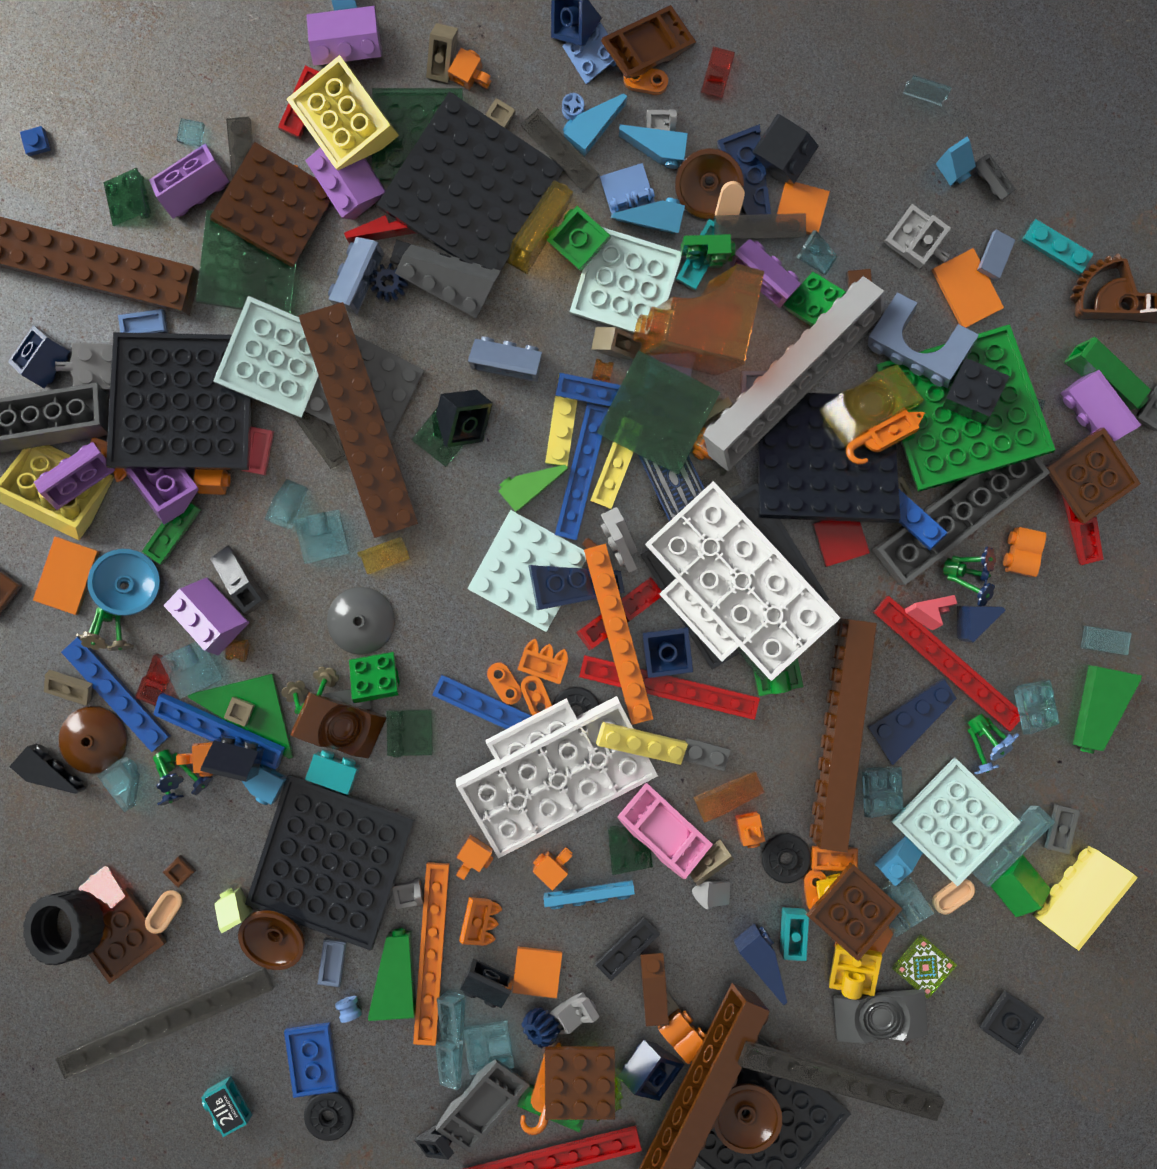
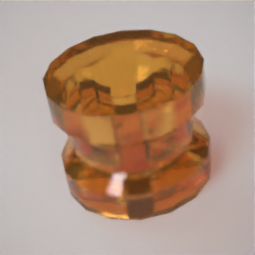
(602, 371)
(237, 650)

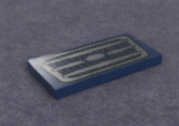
(672, 489)

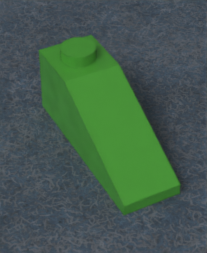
(526, 487)

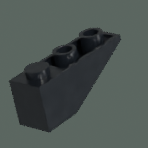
(238, 580)
(40, 768)

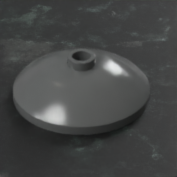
(376, 617)

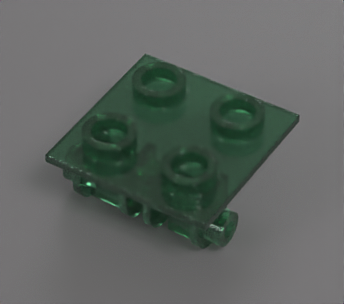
(127, 197)
(431, 440)
(409, 732)
(627, 852)

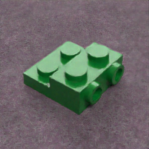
(578, 238)
(714, 249)

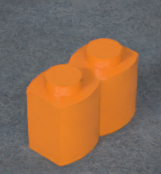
(1024, 552)
(683, 1035)

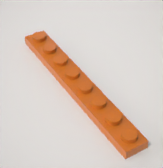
(618, 634)
(431, 953)

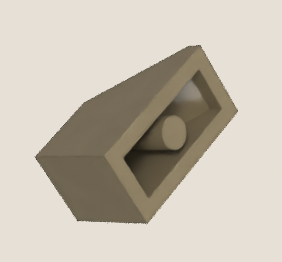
(441, 52)
(615, 343)

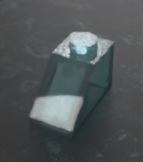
(286, 504)
(122, 782)

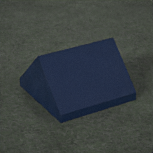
(573, 20)
(975, 620)
(667, 652)

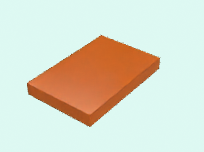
(966, 289)
(65, 575)

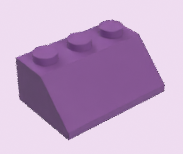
(345, 33)
(189, 181)
(350, 188)
(777, 282)
(1099, 406)
(73, 476)
(164, 490)
(207, 615)

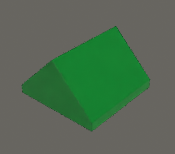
(1021, 888)

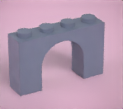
(937, 366)

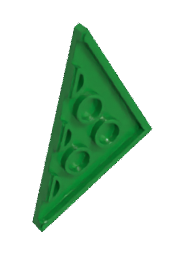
(267, 717)

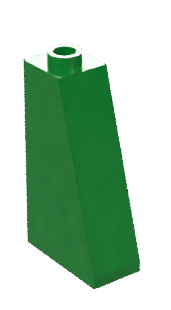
(1095, 356)
(1102, 706)
(395, 983)

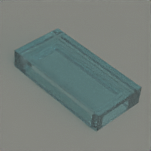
(1106, 640)

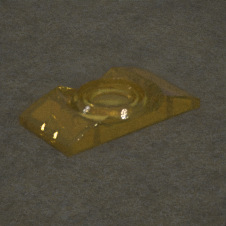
(870, 404)

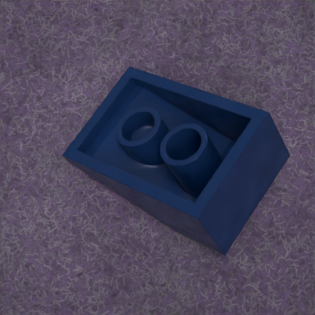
(757, 950)

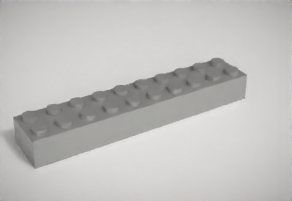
(794, 373)

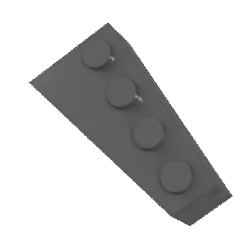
(448, 278)

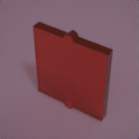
(104, 889)

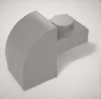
(574, 1012)

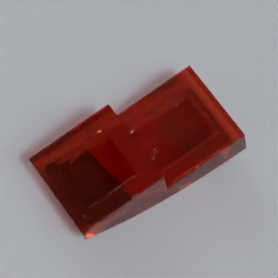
(717, 72)
(154, 682)

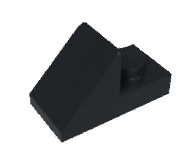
(434, 1144)

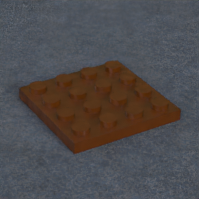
(272, 205)

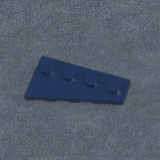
(754, 173)
(564, 585)
(907, 722)

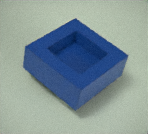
(35, 141)

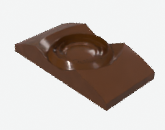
(648, 42)
(338, 726)

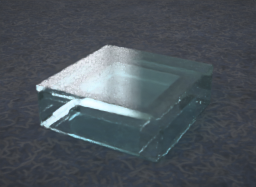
(190, 132)

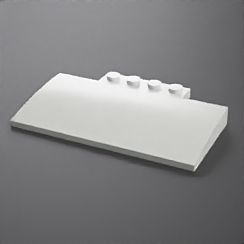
(737, 585)
(549, 774)

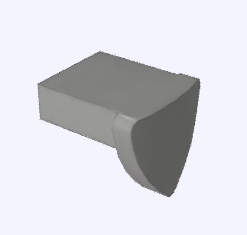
(661, 119)
(712, 893)
(408, 894)

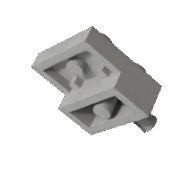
(918, 237)
(89, 364)
(620, 538)

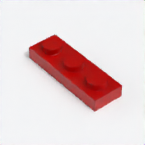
(290, 120)

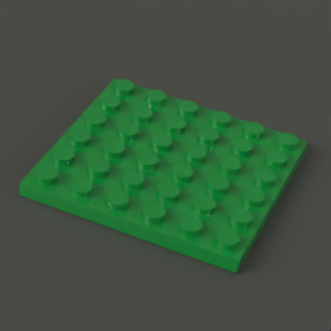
(957, 447)

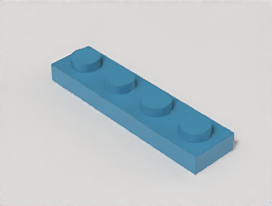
(579, 896)

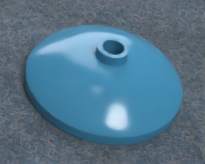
(118, 568)

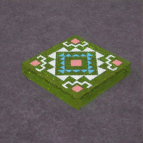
(924, 966)

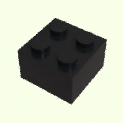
(975, 391)

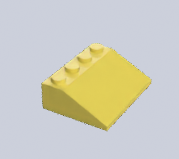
(342, 115)
(21, 494)
(1084, 897)

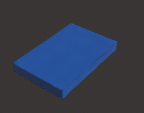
(311, 1060)

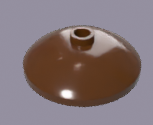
(690, 183)
(106, 738)
(271, 940)
(752, 1131)

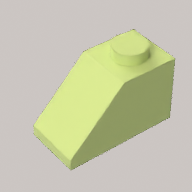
(231, 909)

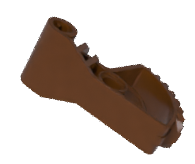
(1109, 298)

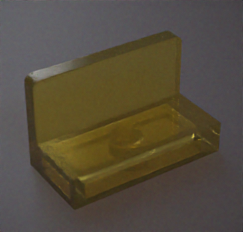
(384, 555)

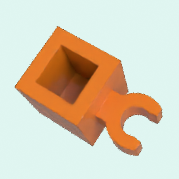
(467, 70)
(212, 481)
(197, 757)
(750, 829)
(474, 855)
(552, 868)

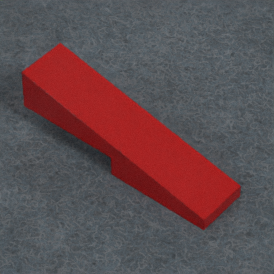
(378, 229)
(1085, 537)
(633, 604)

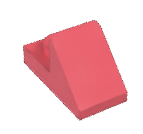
(930, 611)

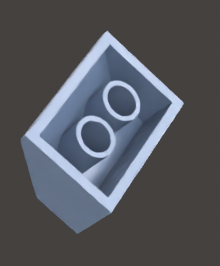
(355, 273)
(505, 359)

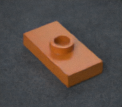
(833, 860)

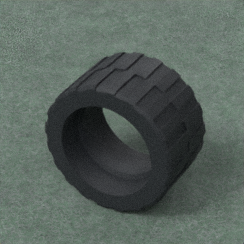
(42, 933)

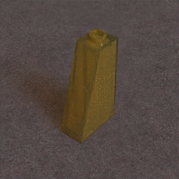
(536, 229)

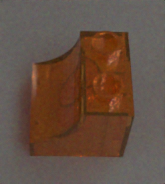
(707, 330)

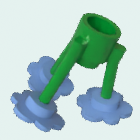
(981, 726)

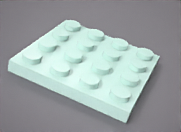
(625, 281)
(269, 359)
(505, 570)
(956, 821)

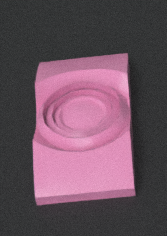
(664, 831)

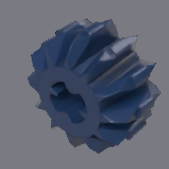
(386, 290)
(540, 1027)

